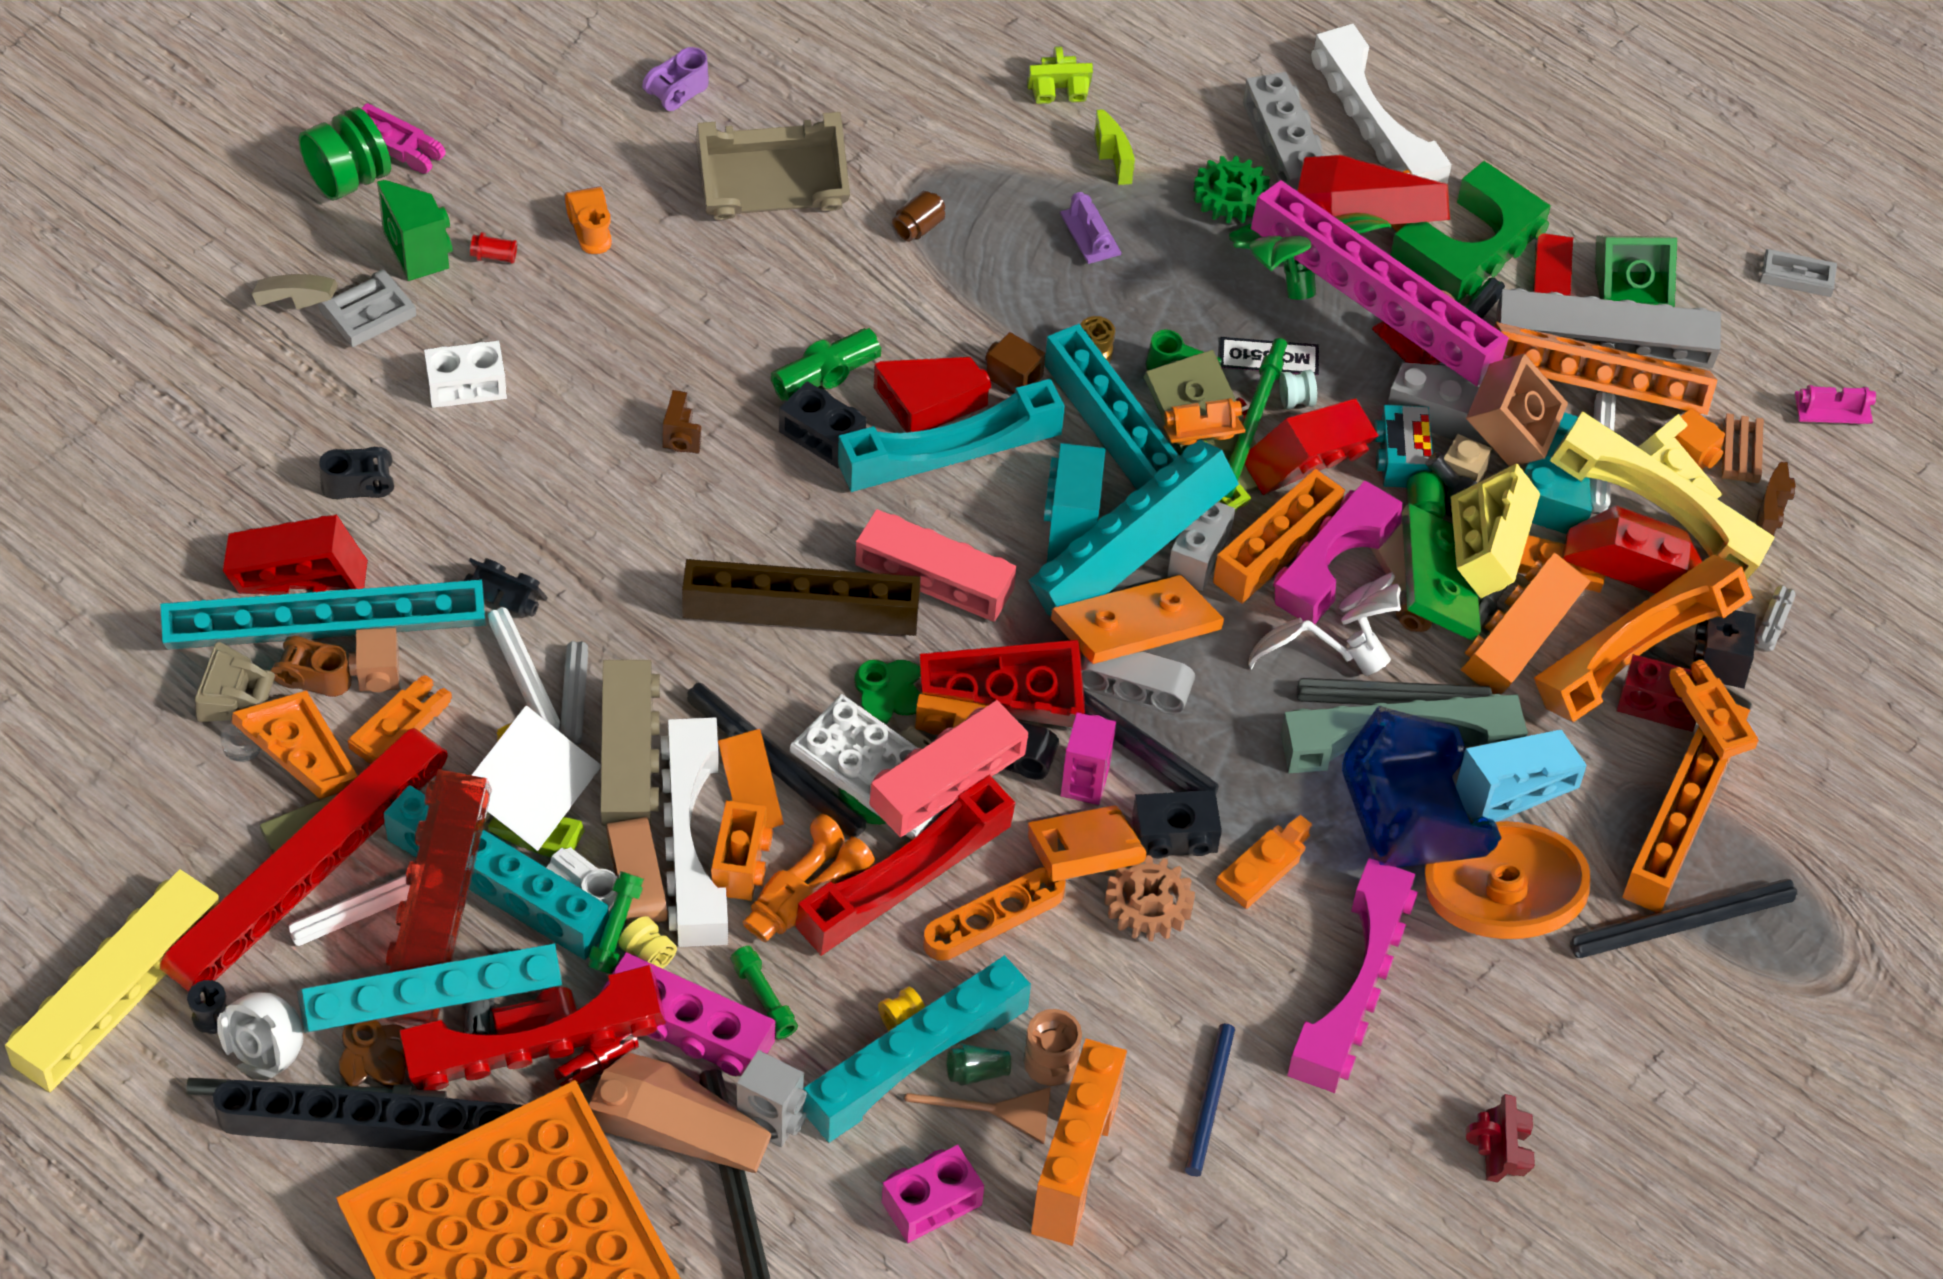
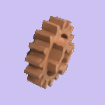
(1149, 898)

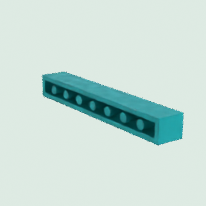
(322, 614)

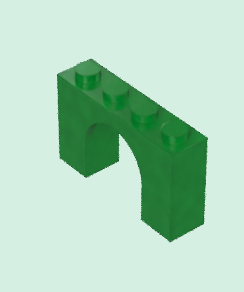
(1462, 266)

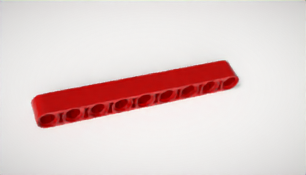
(302, 862)

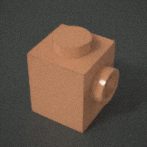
(376, 660)

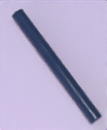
(1210, 1100)

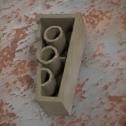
(627, 740)

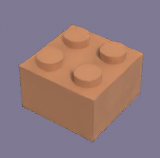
(1517, 410)

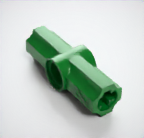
(827, 363)

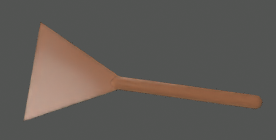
(1024, 1112)

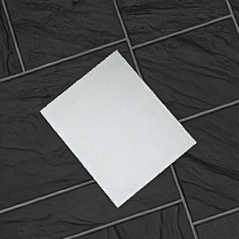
(534, 777)

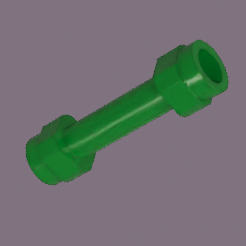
(627, 888)
(749, 966)

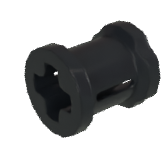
(203, 1010)

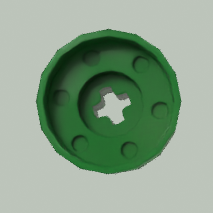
(344, 153)

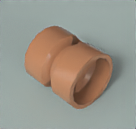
(1052, 1047)

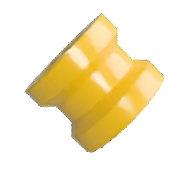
(900, 1008)

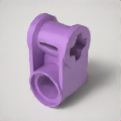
(680, 78)

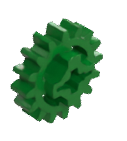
(1231, 188)

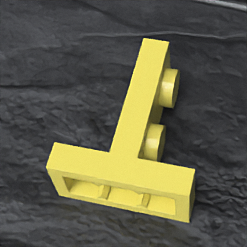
(1669, 452)

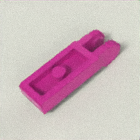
(404, 139)

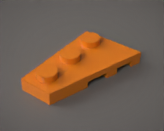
(299, 741)

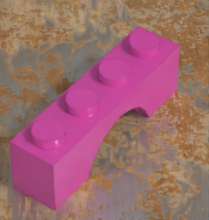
(1364, 520)

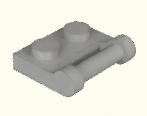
(366, 318)

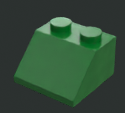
(414, 229)
(1636, 268)

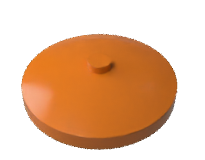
(1518, 890)

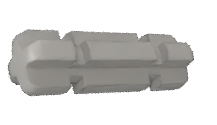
(1775, 618)

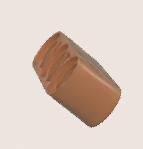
(635, 854)

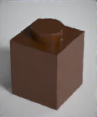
(1014, 363)

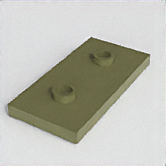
(1191, 382)

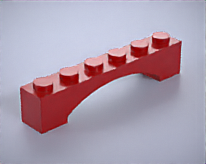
(848, 906)
(624, 1007)

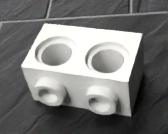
(465, 374)

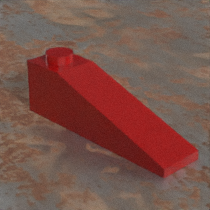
(1353, 185)

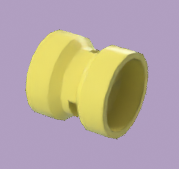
(645, 942)

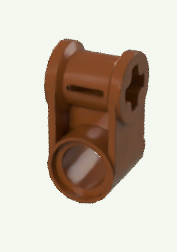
(313, 667)

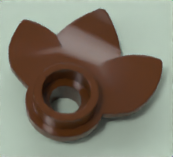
(376, 1058)

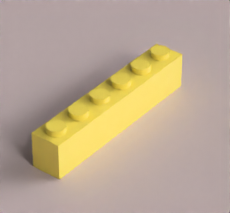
(108, 984)

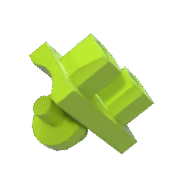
(1059, 72)

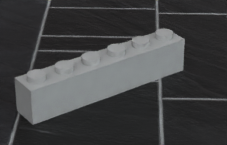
(1649, 330)

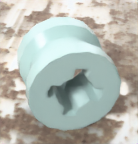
(1298, 389)

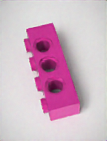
(711, 1016)

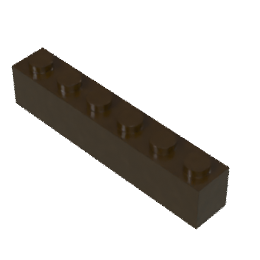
(800, 597)

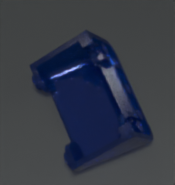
(1406, 792)

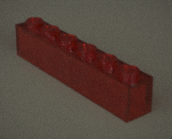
(439, 877)

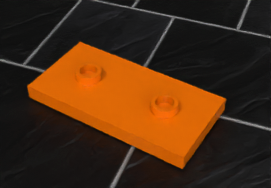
(1137, 619)

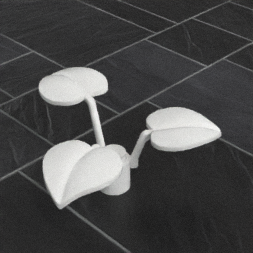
(1364, 647)

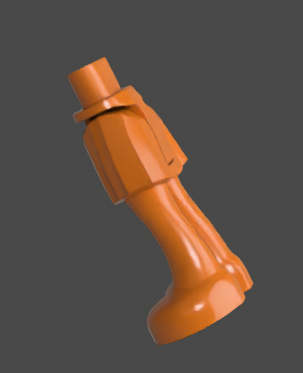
(779, 899)

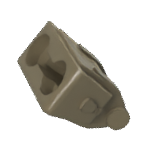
(226, 684)

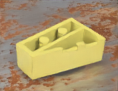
(1493, 528)

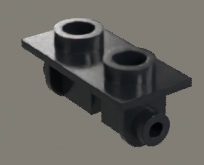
(518, 591)

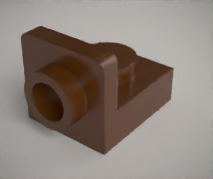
(678, 429)

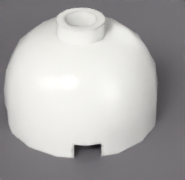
(261, 1033)

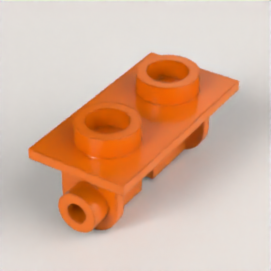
(1186, 425)

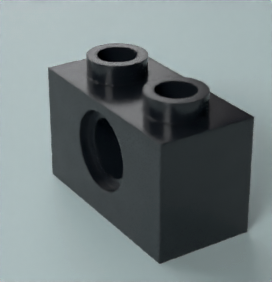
(1192, 810)

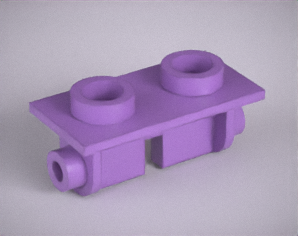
(1089, 229)

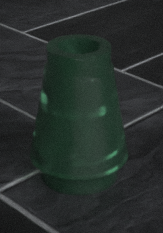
(976, 1064)

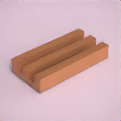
(1744, 427)

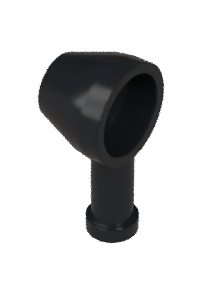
(1449, 477)

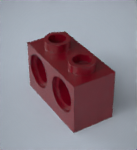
(1651, 696)

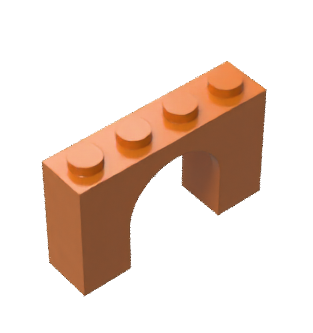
(1072, 1152)

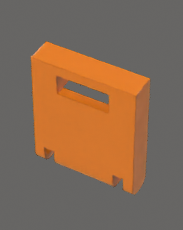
(1092, 840)

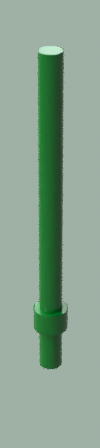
(1270, 371)

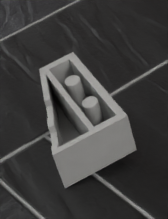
(1444, 393)

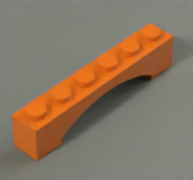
(1579, 678)

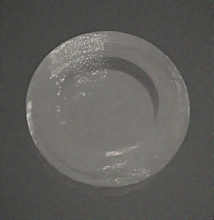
(238, 745)

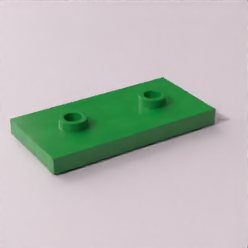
(1431, 574)

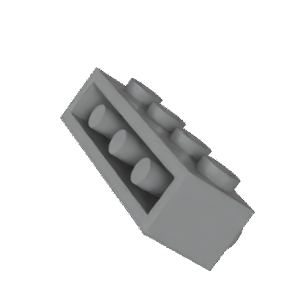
(1281, 125)

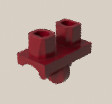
(1498, 1138)

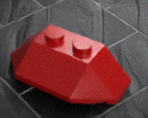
(1631, 549)

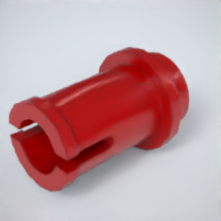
(493, 248)

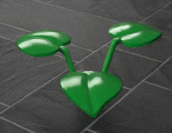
(1277, 249)

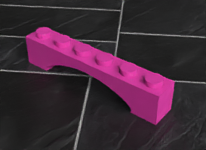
(1325, 1046)

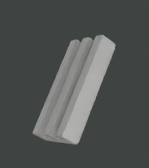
(1797, 275)

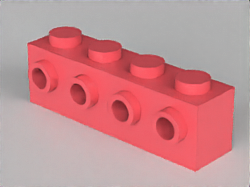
(946, 567)
(947, 767)

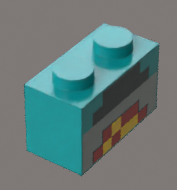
(1403, 442)

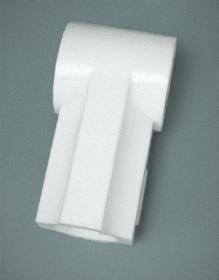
(584, 875)

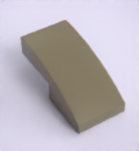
(303, 289)

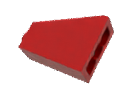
(931, 391)

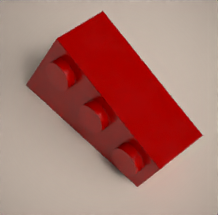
(1310, 442)
(295, 555)

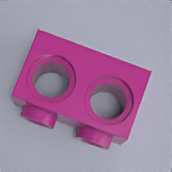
(1088, 758)
(939, 1201)

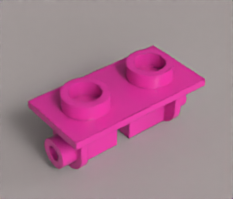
(1829, 406)

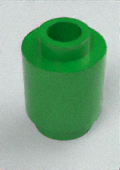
(1427, 493)

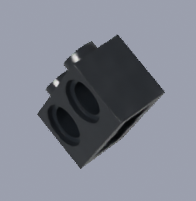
(817, 420)

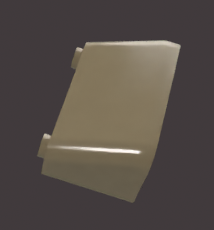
(773, 167)

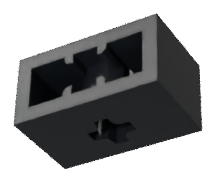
(1727, 646)

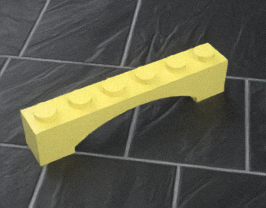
(1602, 454)

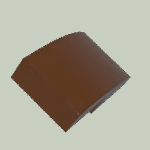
(1778, 492)

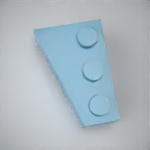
(1518, 774)

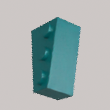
(1562, 497)

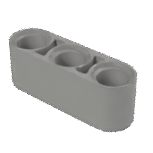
(1141, 680)

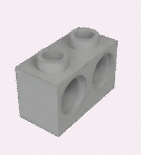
(1198, 545)
(772, 1096)

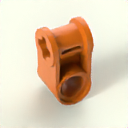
(590, 219)

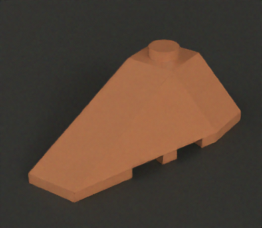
(671, 1111)

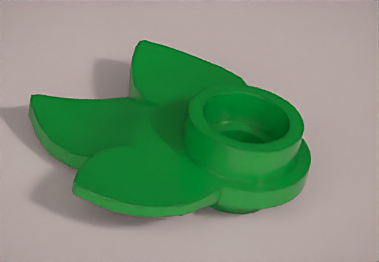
(894, 690)

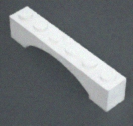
(1342, 60)
(700, 905)

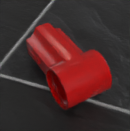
(547, 1008)

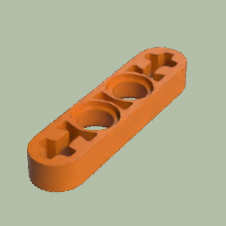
(991, 908)

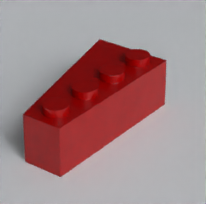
(1028, 680)

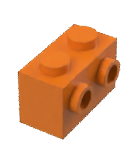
(740, 848)

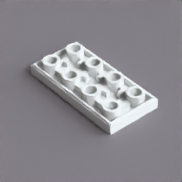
(852, 749)

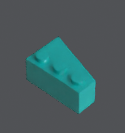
(1073, 495)

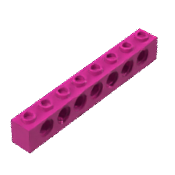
(1381, 283)

